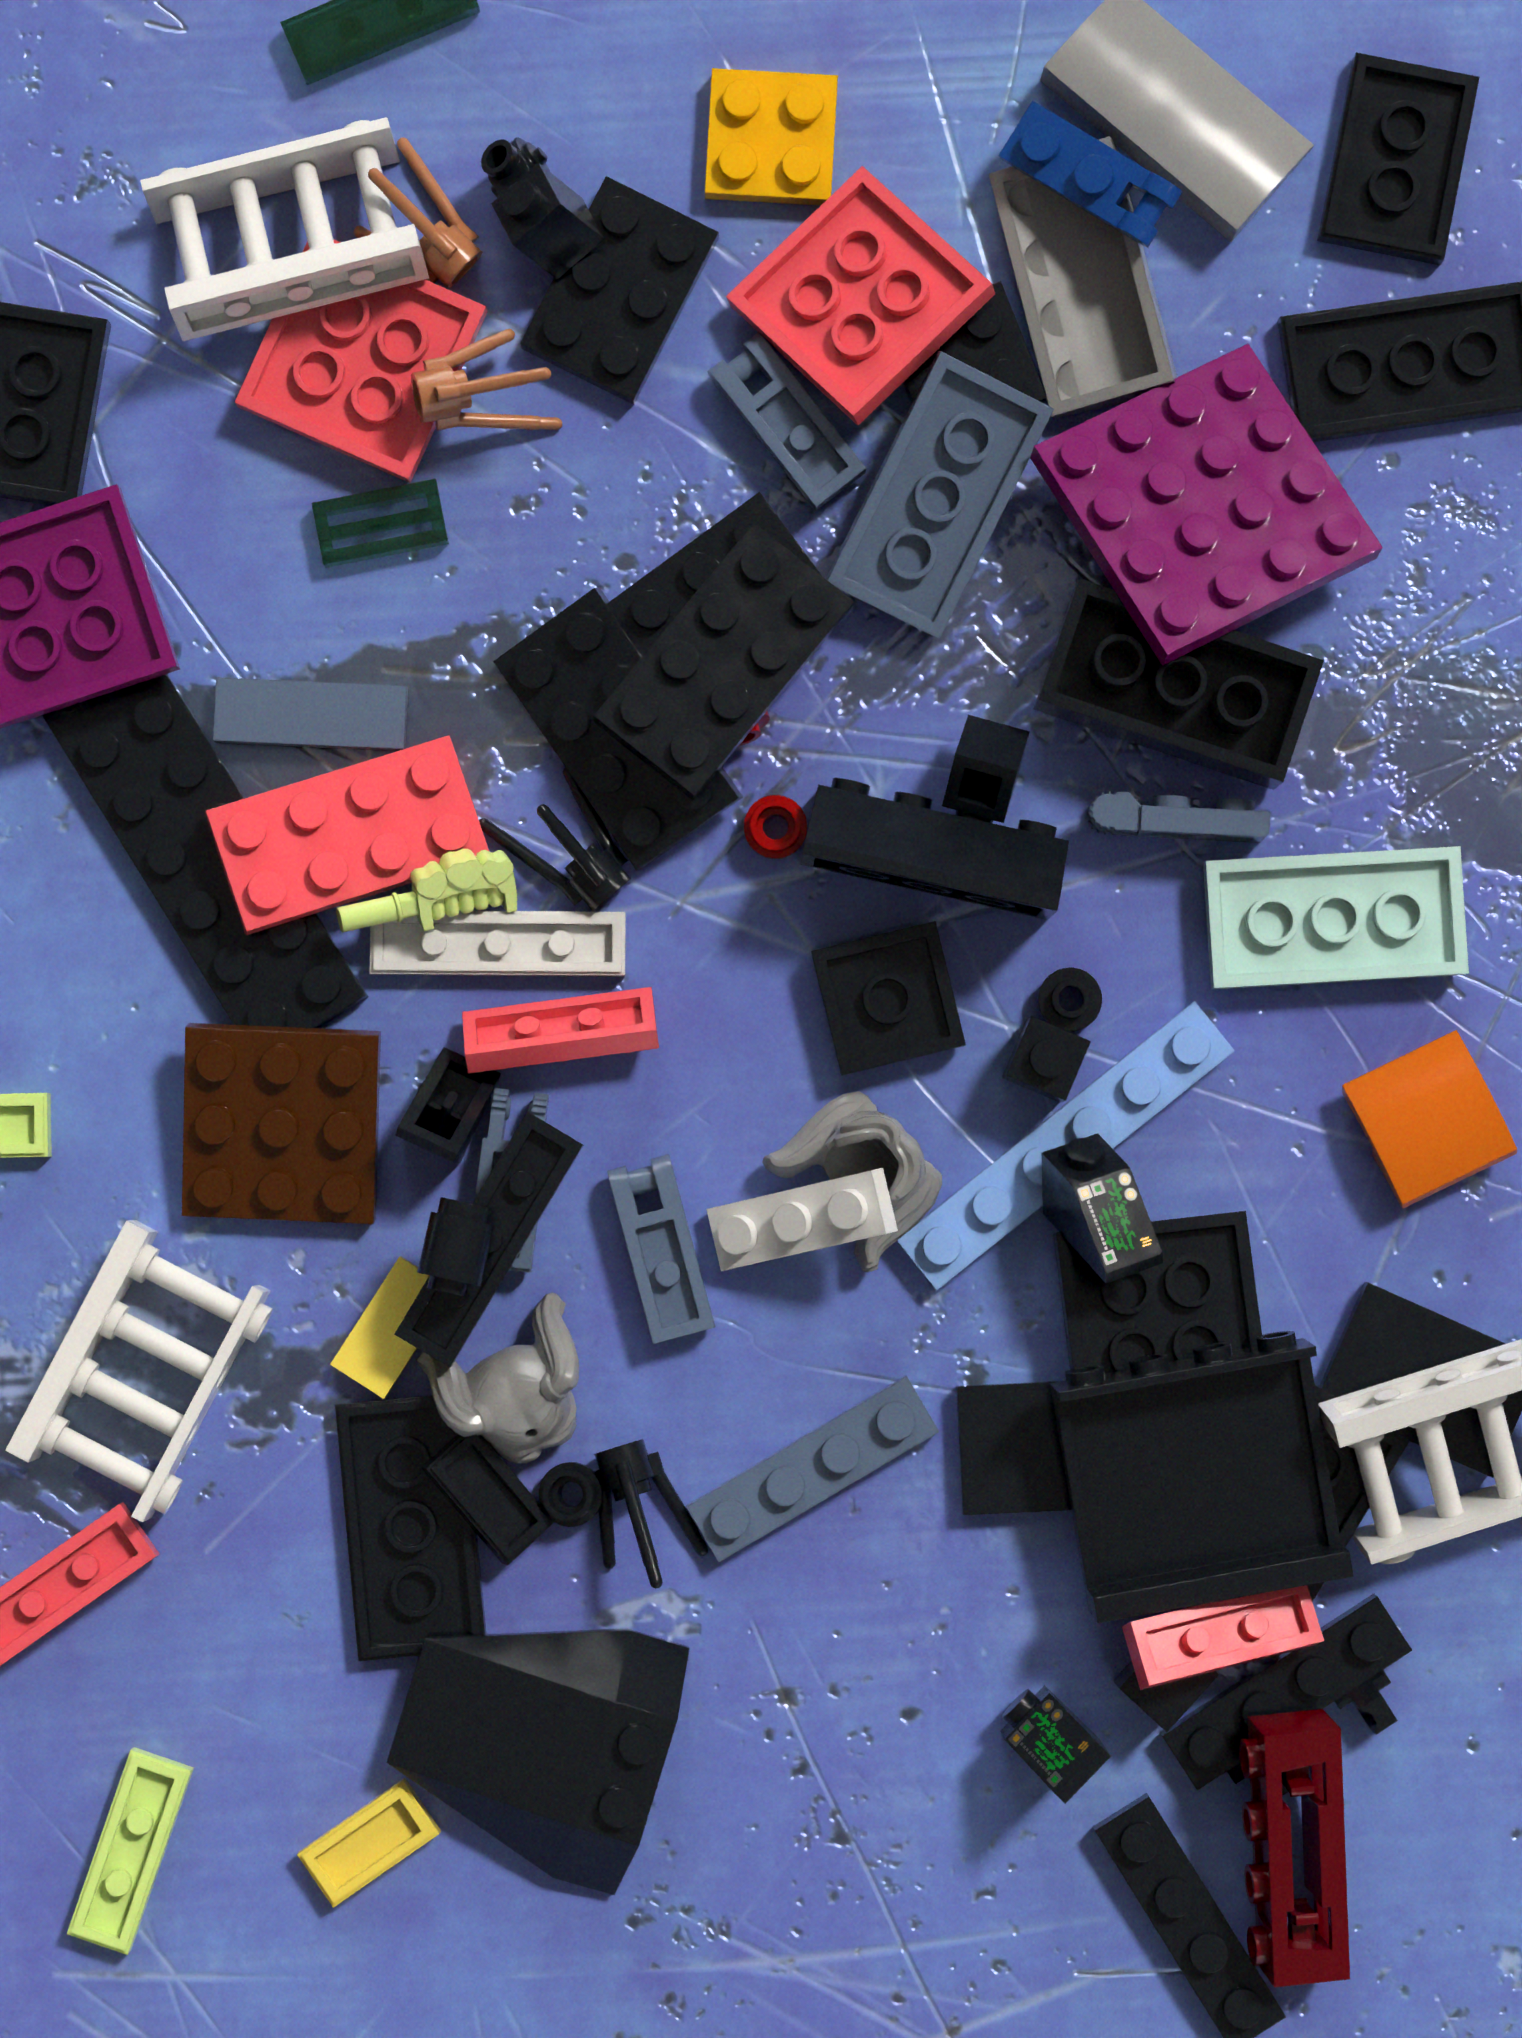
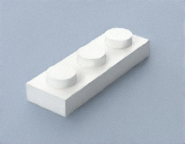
(802, 1219)

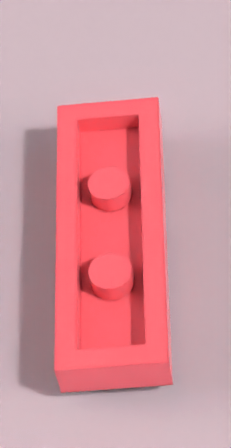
(559, 1030)
(71, 1578)
(1221, 1635)

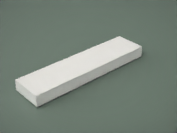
(503, 945)

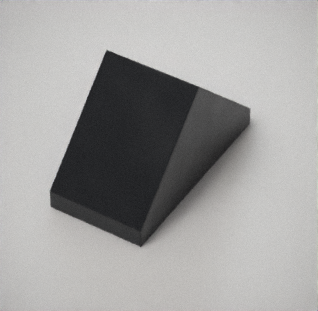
(448, 1107)

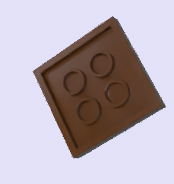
(281, 1123)

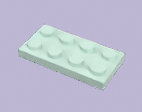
(1335, 917)

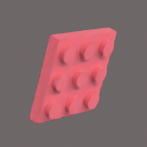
(860, 295)
(348, 369)

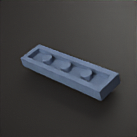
(812, 1468)

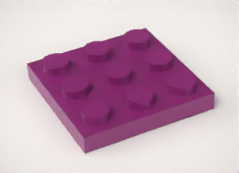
(75, 607)

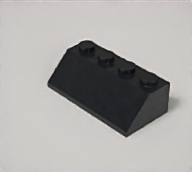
(935, 850)

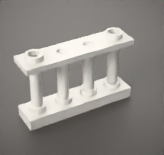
(298, 281)
(76, 1373)
(1422, 1404)

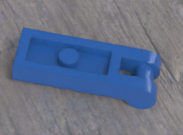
(1088, 173)

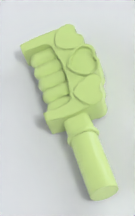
(452, 886)

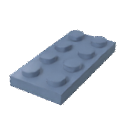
(939, 494)

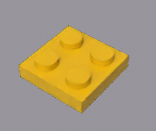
(771, 136)

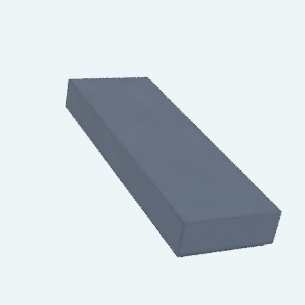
(310, 714)

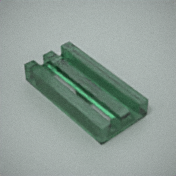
(386, 547)

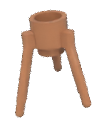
(446, 250)
(443, 392)

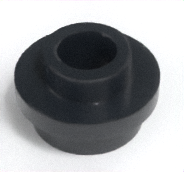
(1049, 999)
(551, 1494)

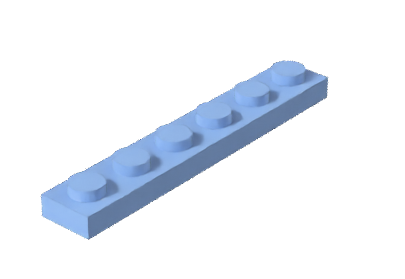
(1109, 1106)

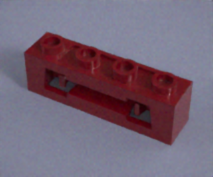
(1305, 1757)

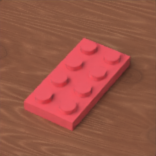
(343, 833)

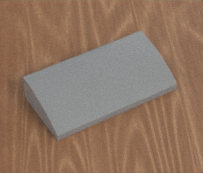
(1176, 112)
(1082, 298)

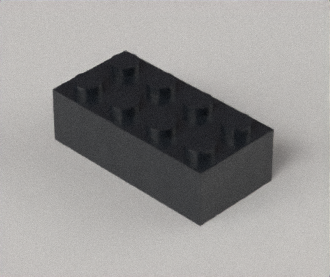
(1219, 706)

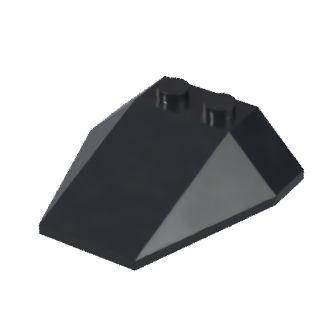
(546, 1740)

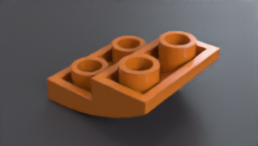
(1429, 1119)

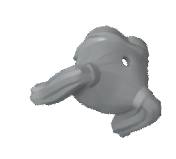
(856, 1138)
(517, 1395)

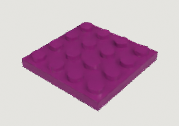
(1205, 503)

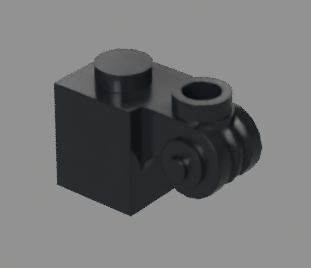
(537, 208)

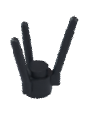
(592, 873)
(627, 1474)

